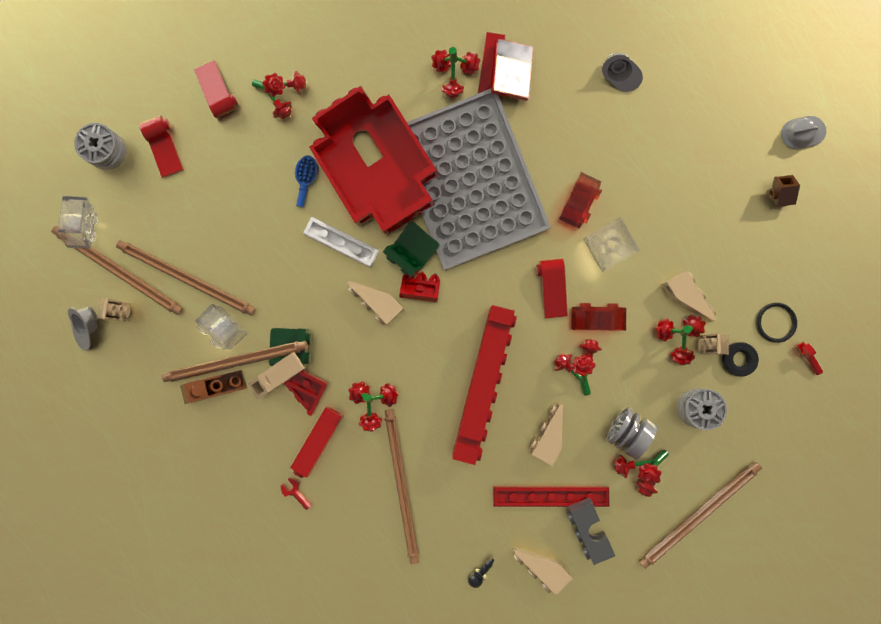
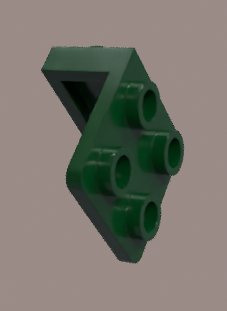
(411, 249)
(284, 336)

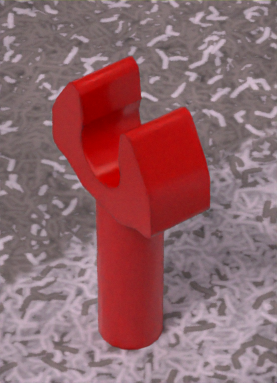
(808, 352)
(295, 492)

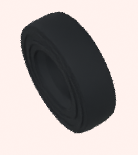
(752, 359)

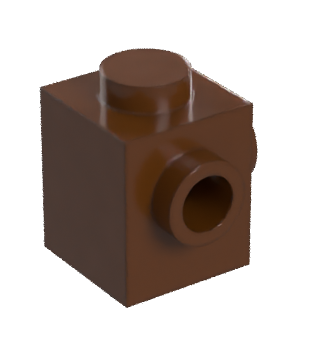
(784, 190)

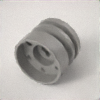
(110, 148)
(691, 406)
(634, 435)

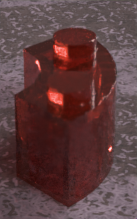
(580, 200)
(599, 318)

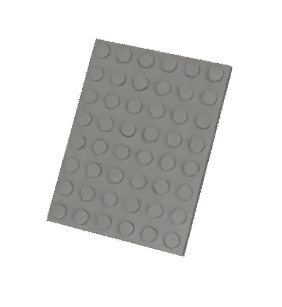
(483, 183)

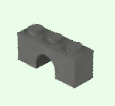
(597, 546)

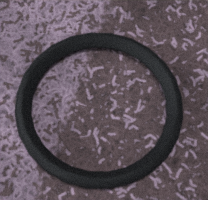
(770, 338)

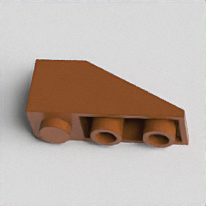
(212, 387)

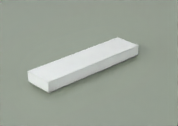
(341, 242)

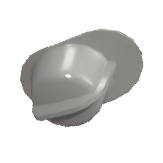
(622, 72)
(803, 132)
(83, 325)

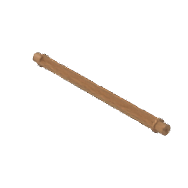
(127, 277)
(186, 278)
(234, 361)
(401, 486)
(698, 517)

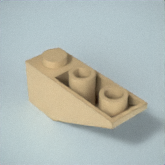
(685, 292)
(381, 303)
(113, 309)
(713, 344)
(276, 375)
(549, 442)
(548, 570)

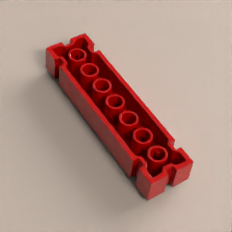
(483, 384)

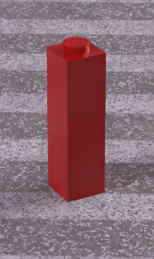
(316, 442)

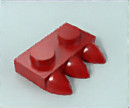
(420, 288)

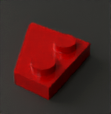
(306, 389)

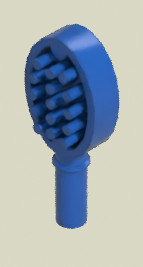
(306, 175)

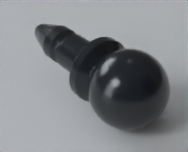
(476, 578)

